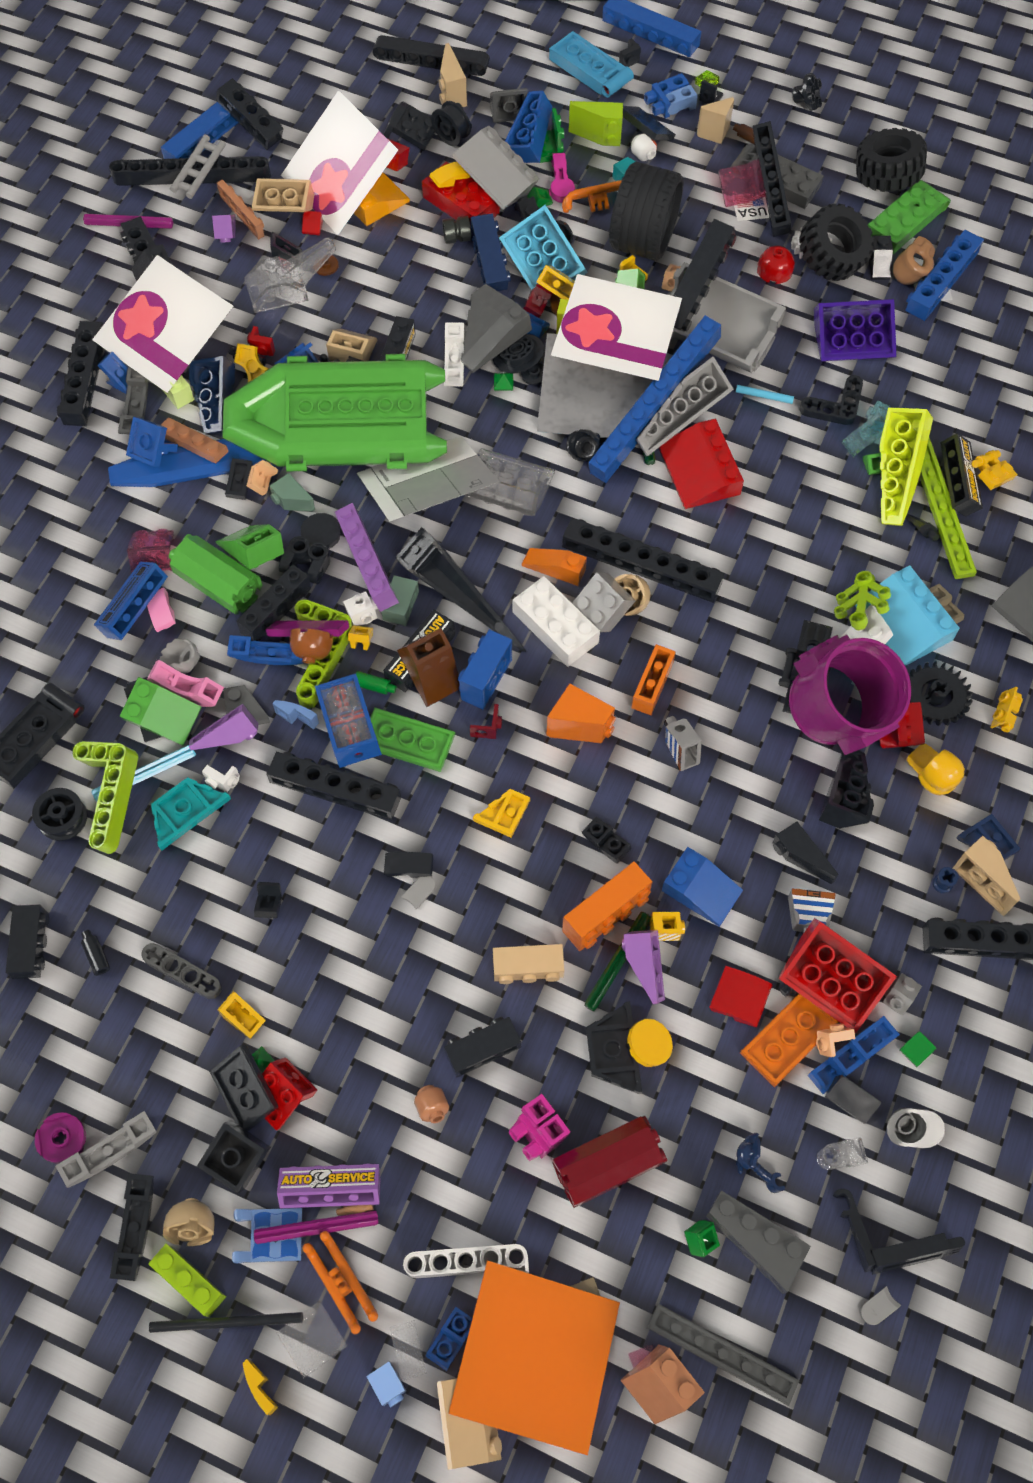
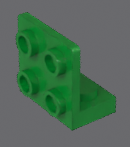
(553, 139)

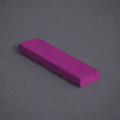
(283, 628)

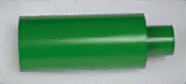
(375, 683)

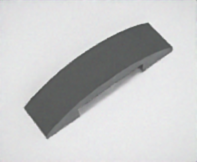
(135, 400)

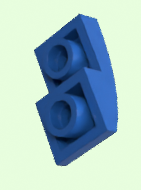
(450, 1339)

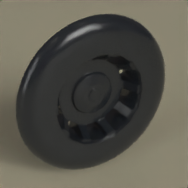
(520, 355)

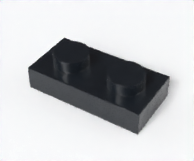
(238, 479)

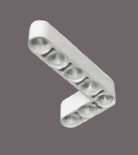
(453, 1256)

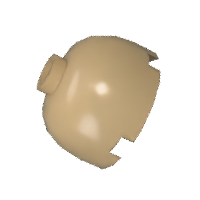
(638, 590)
(189, 1222)

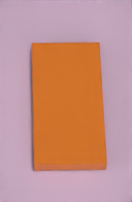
(787, 1039)

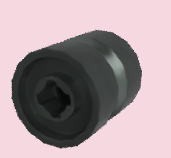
(456, 230)

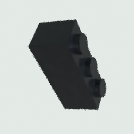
(27, 941)
(482, 1046)

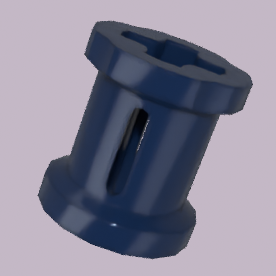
(945, 880)

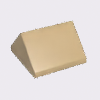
(715, 120)

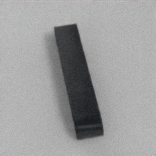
(428, 54)

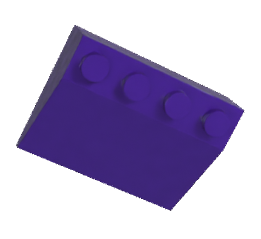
(855, 330)

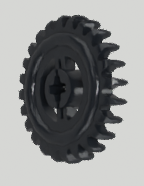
(942, 684)

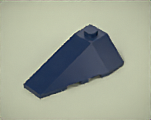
(212, 383)

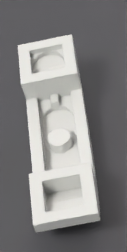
(453, 350)

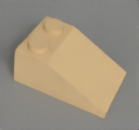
(452, 79)
(988, 874)

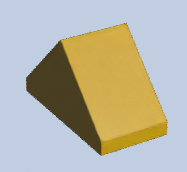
(241, 1015)

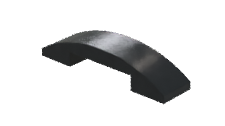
(134, 1227)

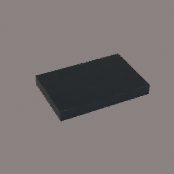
(647, 123)
(243, 1088)

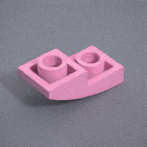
(160, 611)

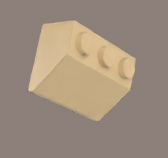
(283, 195)
(465, 1440)

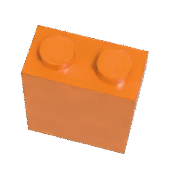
(580, 717)

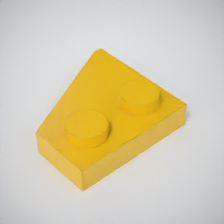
(504, 813)

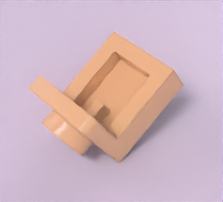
(260, 476)
(827, 1037)

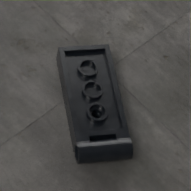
(26, 742)

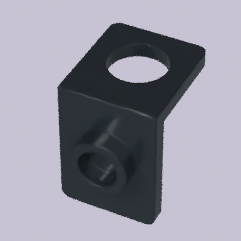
(709, 92)

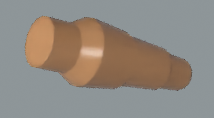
(346, 1210)

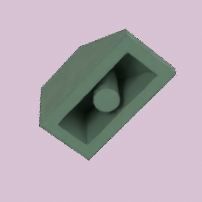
(291, 495)

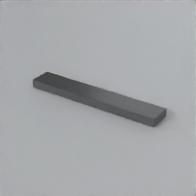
(723, 1354)

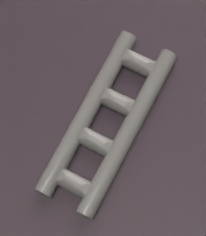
(199, 175)

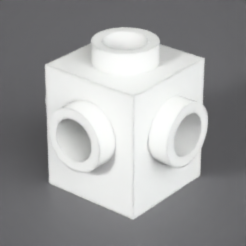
(361, 609)

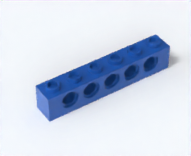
(944, 274)

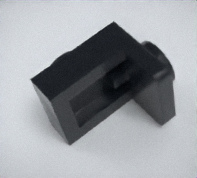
(631, 54)
(526, 206)
(268, 900)

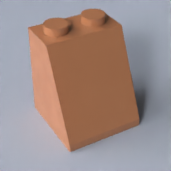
(662, 1385)

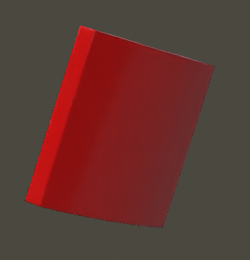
(741, 996)

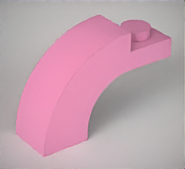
(197, 690)

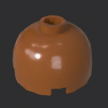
(310, 644)

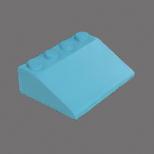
(540, 243)
(915, 617)

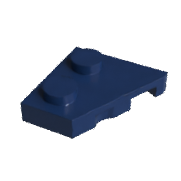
(993, 831)

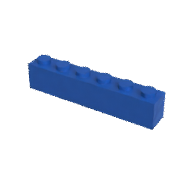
(652, 26)
(212, 122)

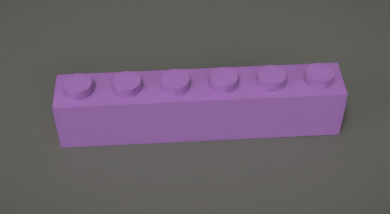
(366, 557)

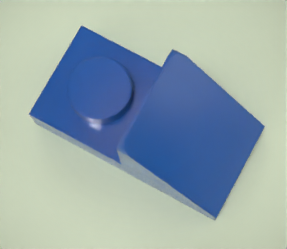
(115, 370)

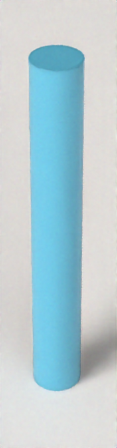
(764, 394)

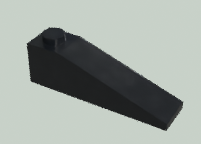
(848, 796)

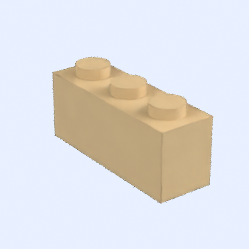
(528, 963)

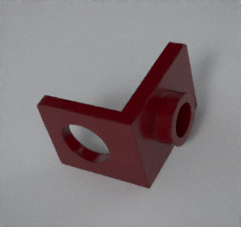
(491, 732)

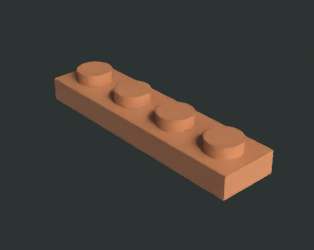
(240, 209)
(194, 441)

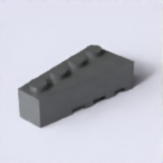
(760, 1240)

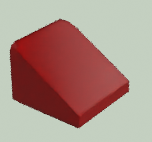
(312, 223)

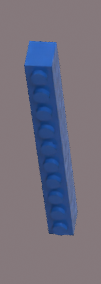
(681, 364)

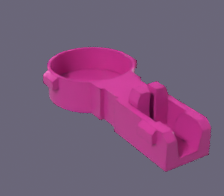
(562, 184)

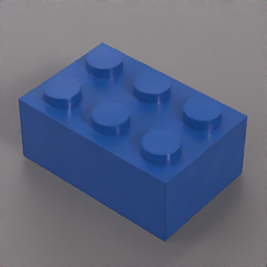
(485, 669)

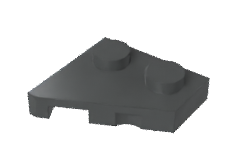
(240, 695)

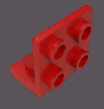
(288, 1088)

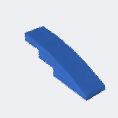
(854, 1054)

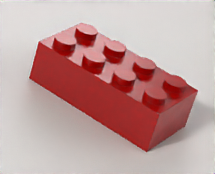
(460, 200)

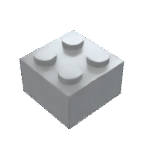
(603, 601)

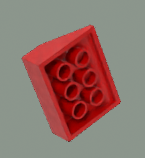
(702, 465)
(836, 975)

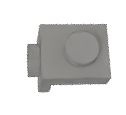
(902, 994)

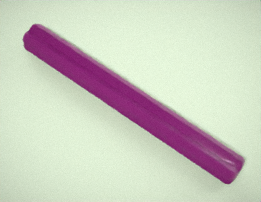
(116, 220)
(315, 1227)

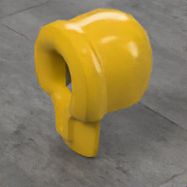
(936, 771)

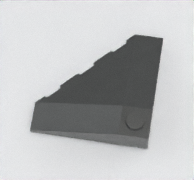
(492, 326)

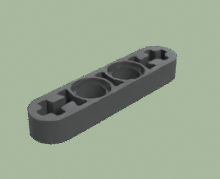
(181, 971)

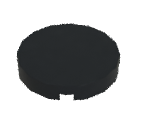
(321, 528)

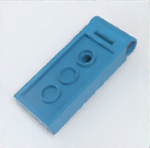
(590, 64)

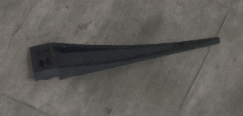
(434, 566)

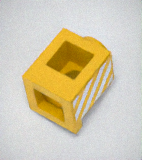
(668, 920)

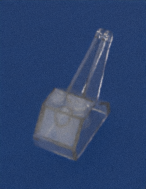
(281, 281)

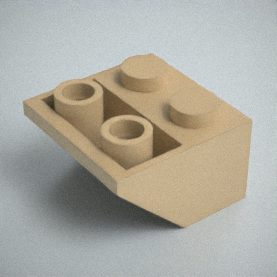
(348, 343)

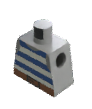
(682, 742)
(810, 904)

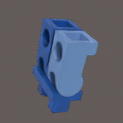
(671, 96)

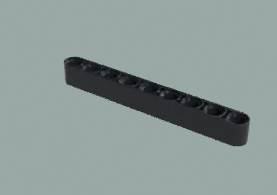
(166, 170)

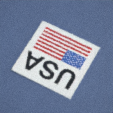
(752, 210)

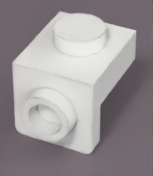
(223, 782)

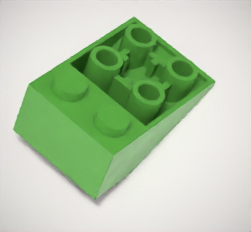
(253, 545)

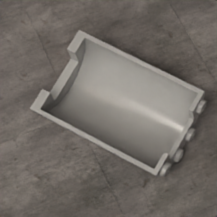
(745, 321)

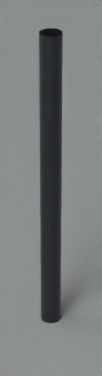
(226, 1322)

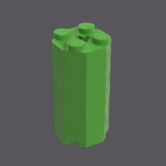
(215, 574)

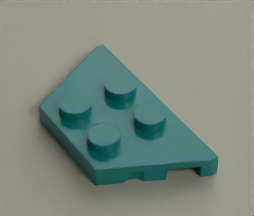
(183, 809)

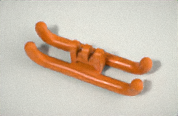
(595, 194)
(340, 1282)

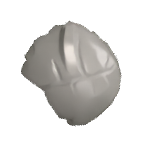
(180, 655)

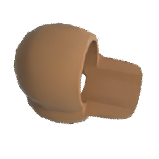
(906, 269)

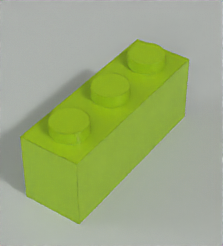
(187, 1280)

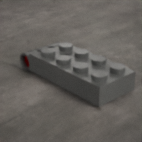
(798, 181)

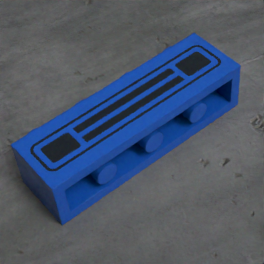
(130, 600)

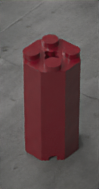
(609, 1161)

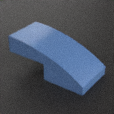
(292, 711)

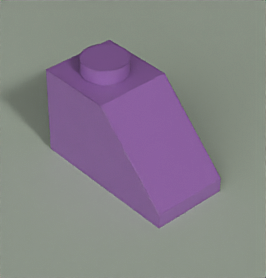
(224, 227)

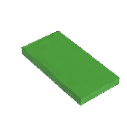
(411, 739)

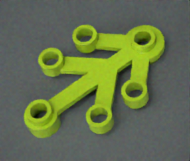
(863, 581)

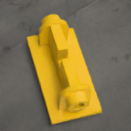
(1008, 702)

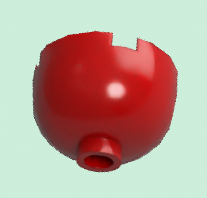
(776, 264)

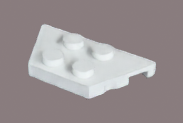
(876, 627)

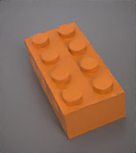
(607, 906)

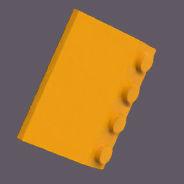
(380, 200)

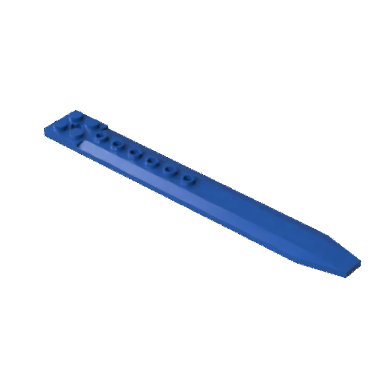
(176, 468)

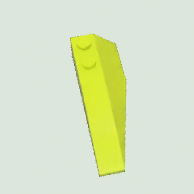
(902, 458)

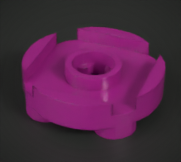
(50, 1129)

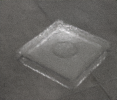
(312, 1341)

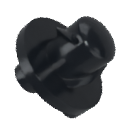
(808, 92)

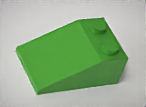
(160, 711)

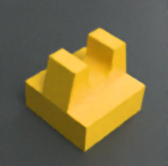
(360, 634)

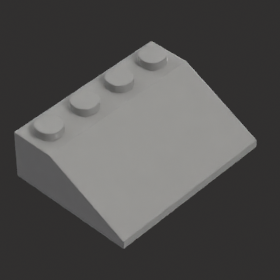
(496, 167)

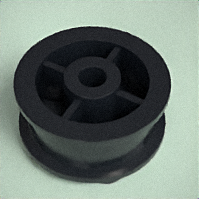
(451, 123)
(59, 814)

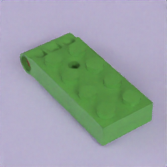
(909, 214)

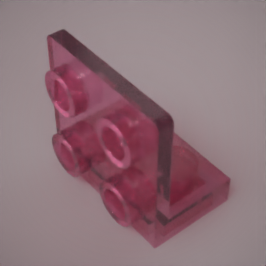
(742, 183)
(150, 547)

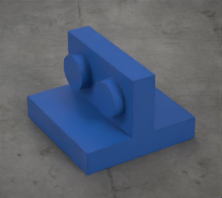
(148, 442)

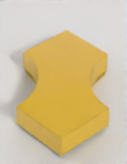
(248, 358)

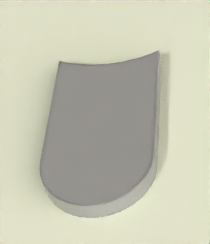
(419, 891)
(878, 1307)

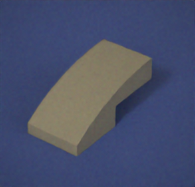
(945, 599)

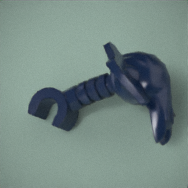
(747, 1157)

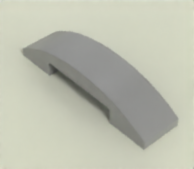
(106, 1152)

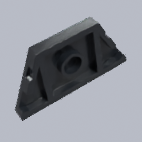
(609, 1050)

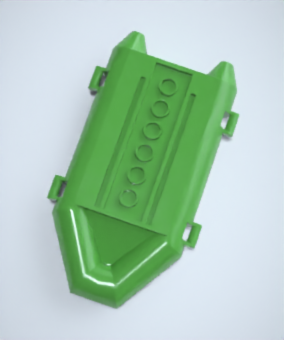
(337, 413)

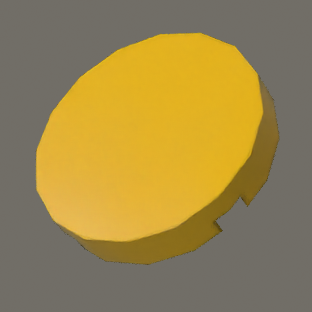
(649, 1043)

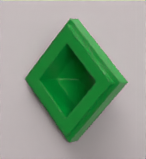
(503, 382)
(262, 1059)

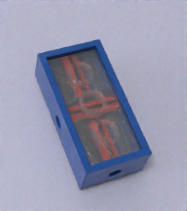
(347, 720)

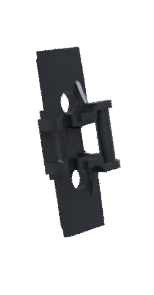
(811, 634)

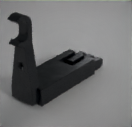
(896, 1255)

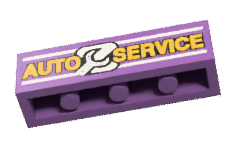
(329, 1186)

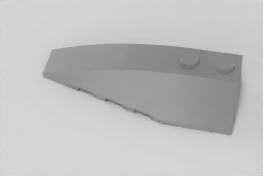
(686, 403)

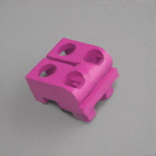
(539, 1128)

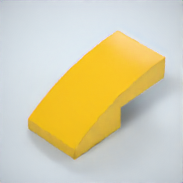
(447, 174)
(255, 1380)

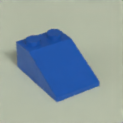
(702, 887)

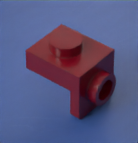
(537, 300)

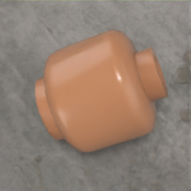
(431, 1104)

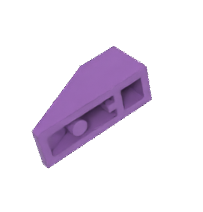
(228, 730)
(644, 956)

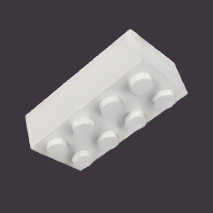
(556, 621)

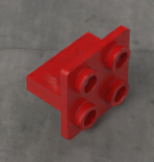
(910, 730)

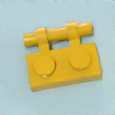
(998, 473)

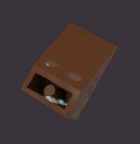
(431, 666)

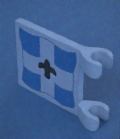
(271, 1251)

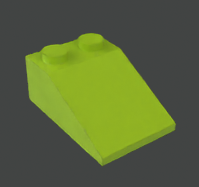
(597, 121)

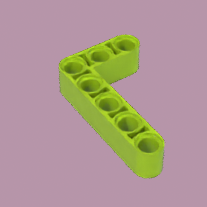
(321, 669)
(115, 790)

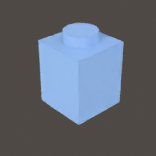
(387, 1385)

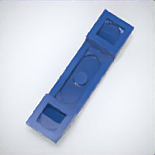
(261, 652)

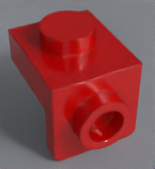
(264, 344)

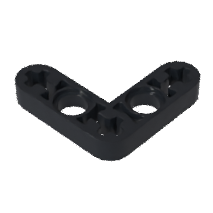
(839, 409)

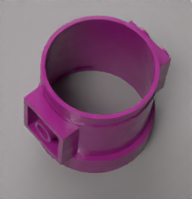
(876, 674)

